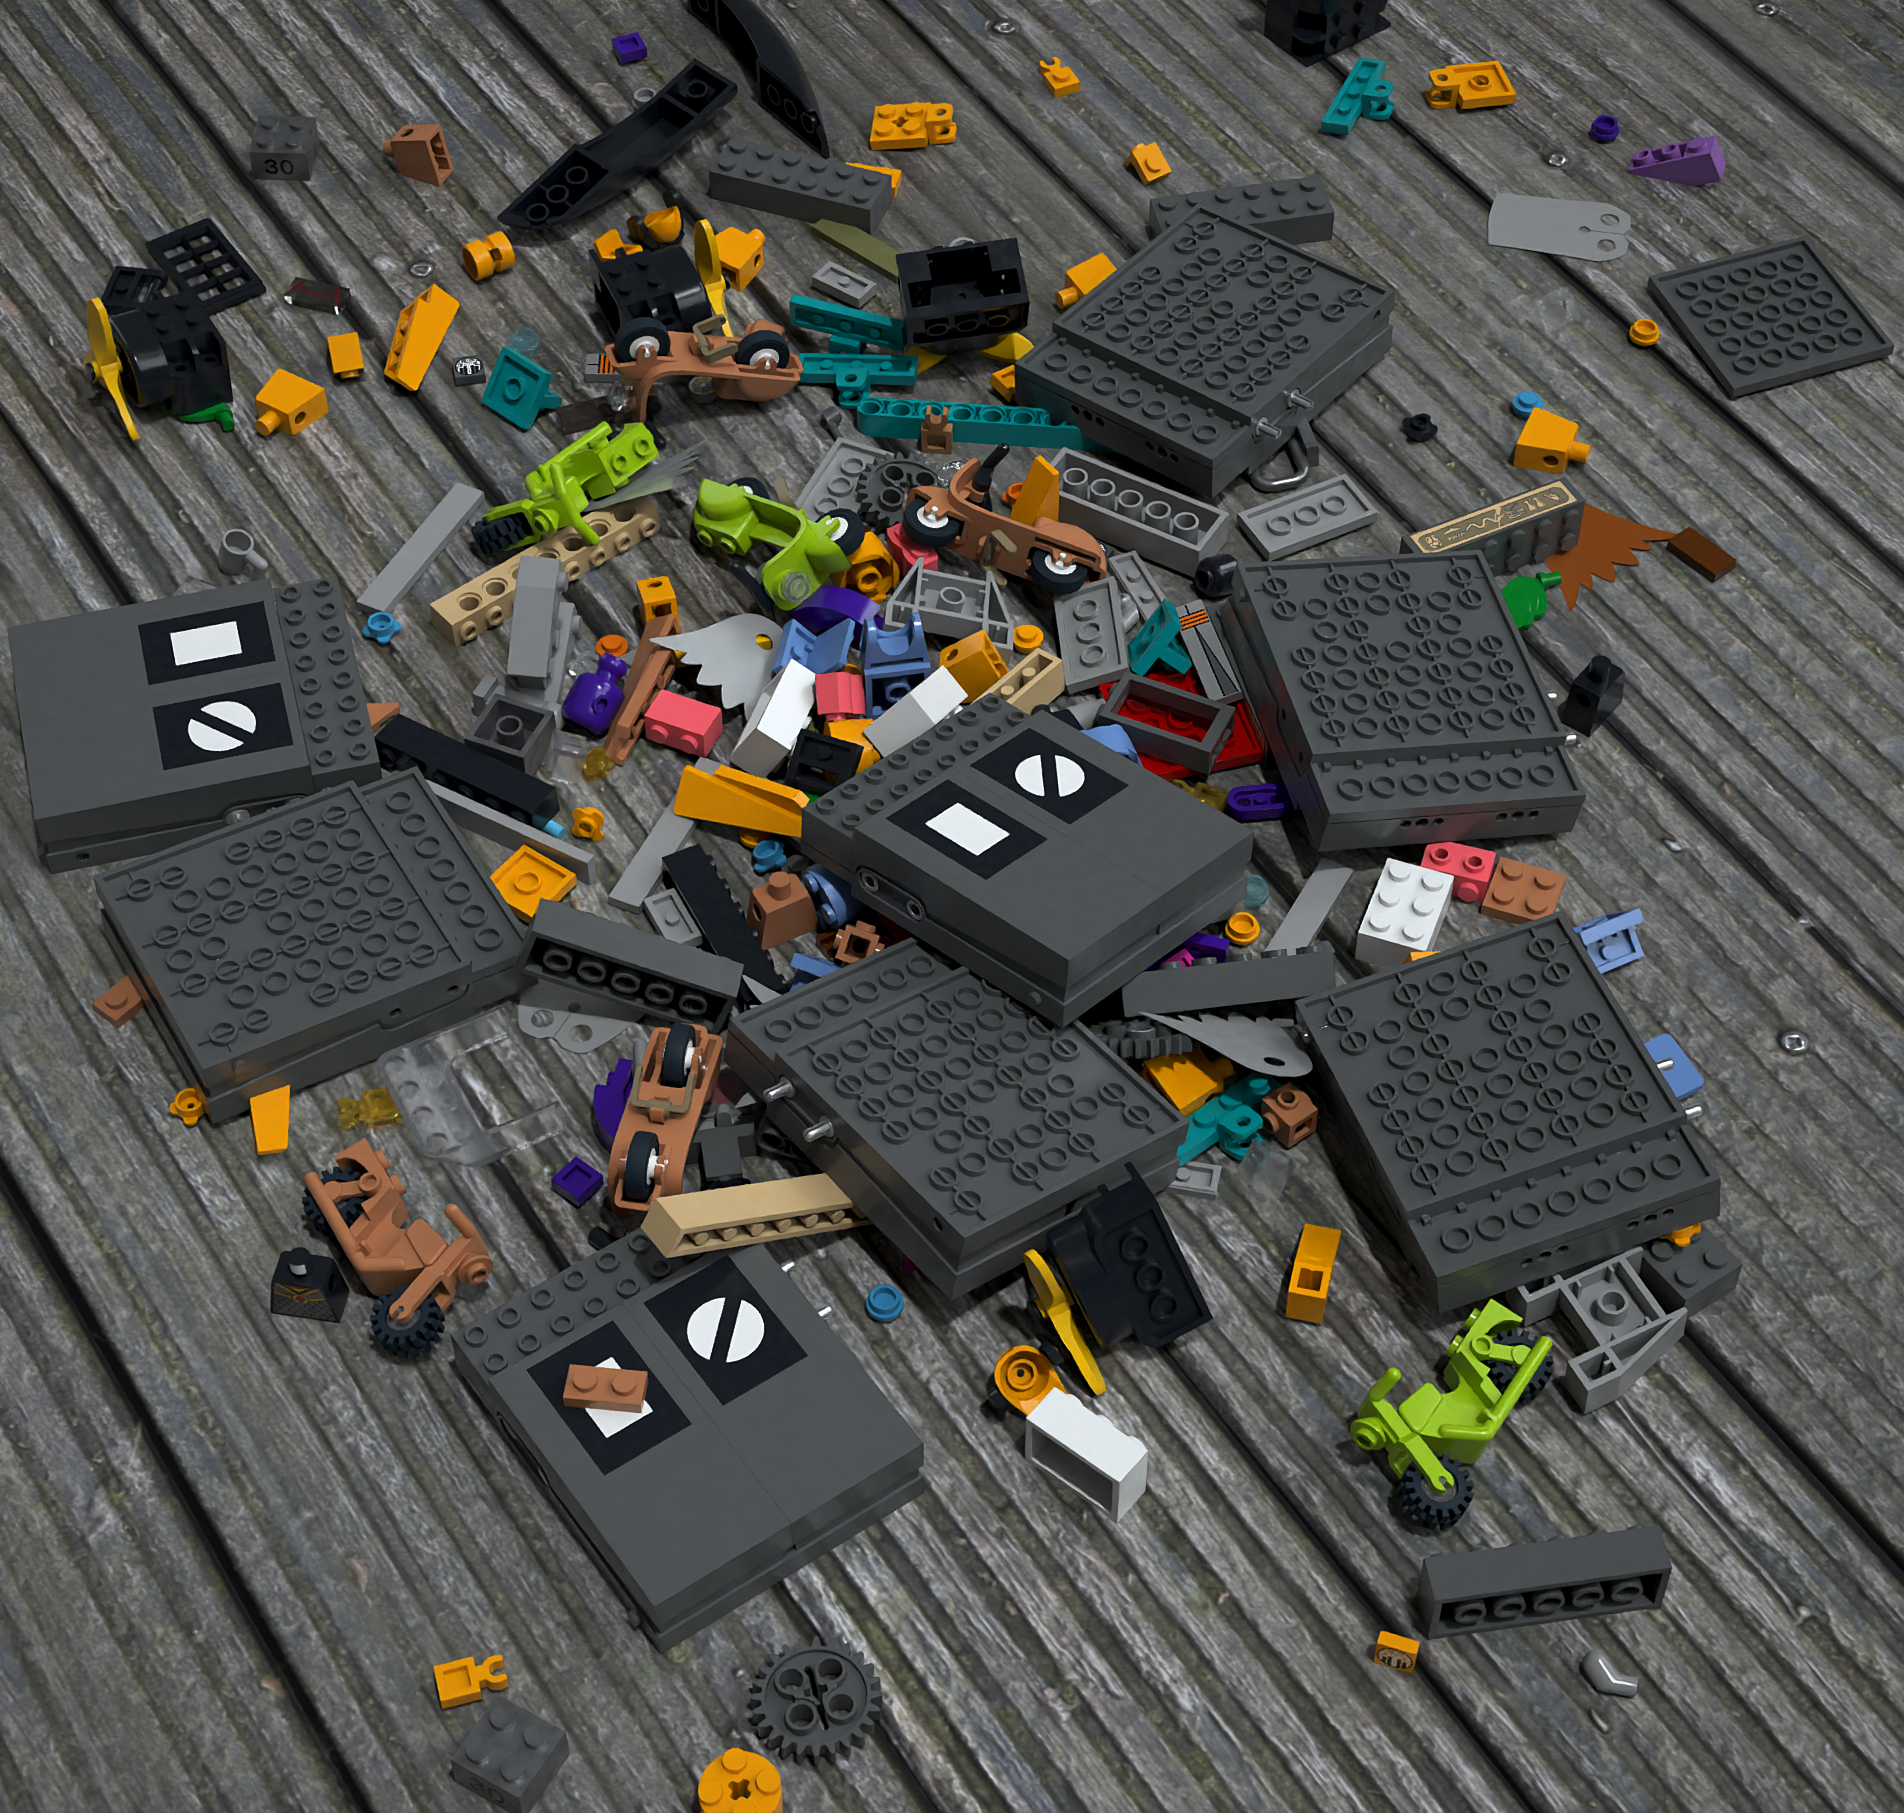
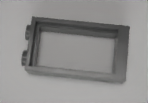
(1161, 743)

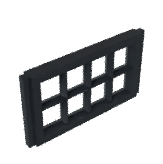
(191, 232)

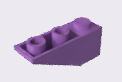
(1683, 163)

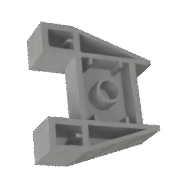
(951, 607)
(541, 628)
(1612, 1316)

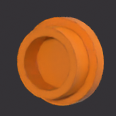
(613, 645)

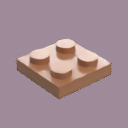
(1522, 892)

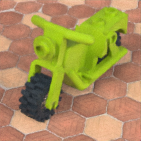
(559, 488)
(1487, 1378)

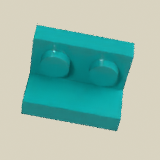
(519, 389)
(1158, 640)

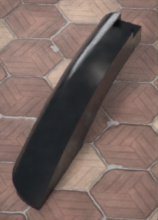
(771, 64)
(623, 154)

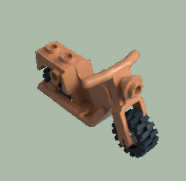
(365, 1215)

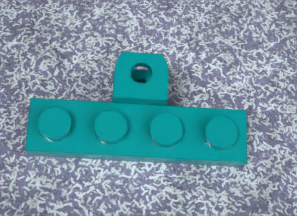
(1360, 94)
(849, 327)
(857, 371)
(1228, 1119)

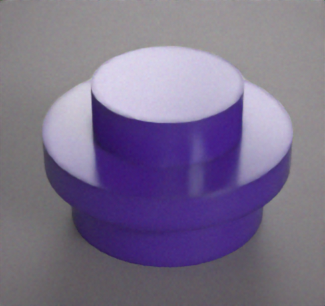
(1605, 128)

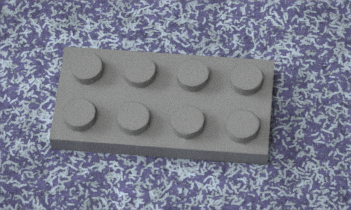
(837, 477)
(1307, 517)
(1092, 635)

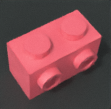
(683, 723)
(1469, 881)

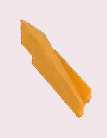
(419, 336)
(740, 800)
(270, 1120)

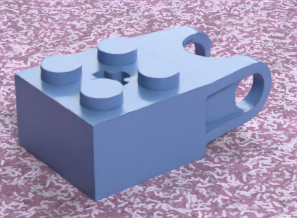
(891, 663)

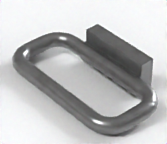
(1305, 454)

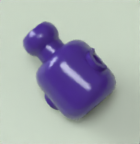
(595, 697)

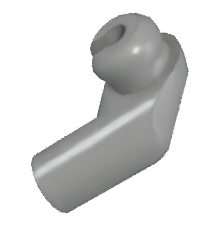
(1129, 611)
(1605, 1677)

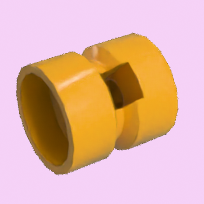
(490, 255)

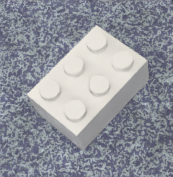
(917, 712)
(776, 721)
(1403, 914)
(1086, 1453)

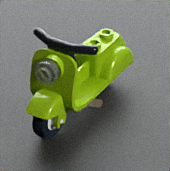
(744, 517)

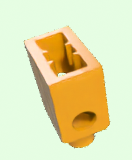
(740, 255)
(1083, 279)
(289, 404)
(1549, 443)
(656, 598)
(973, 664)
(1188, 1078)

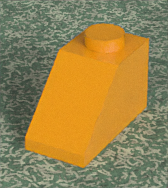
(345, 355)

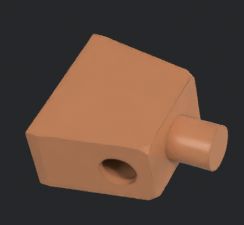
(421, 153)
(781, 910)

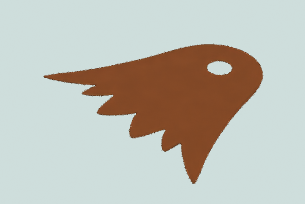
(1601, 541)

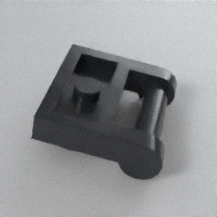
(125, 287)
(824, 754)

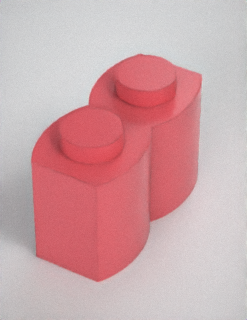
(906, 551)
(840, 696)

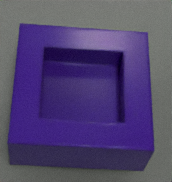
(629, 47)
(577, 1181)

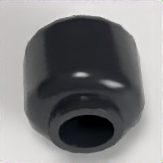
(1215, 575)

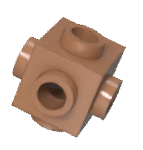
(846, 938)
(1288, 1114)

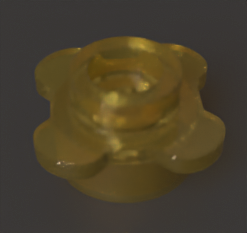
(597, 764)

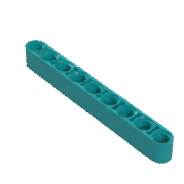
(972, 424)

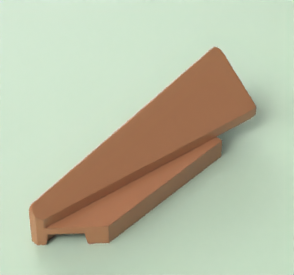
(647, 677)

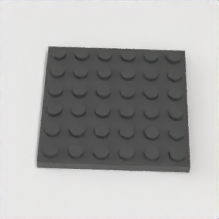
(1770, 316)

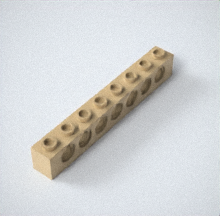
(491, 595)

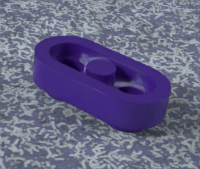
(1259, 801)

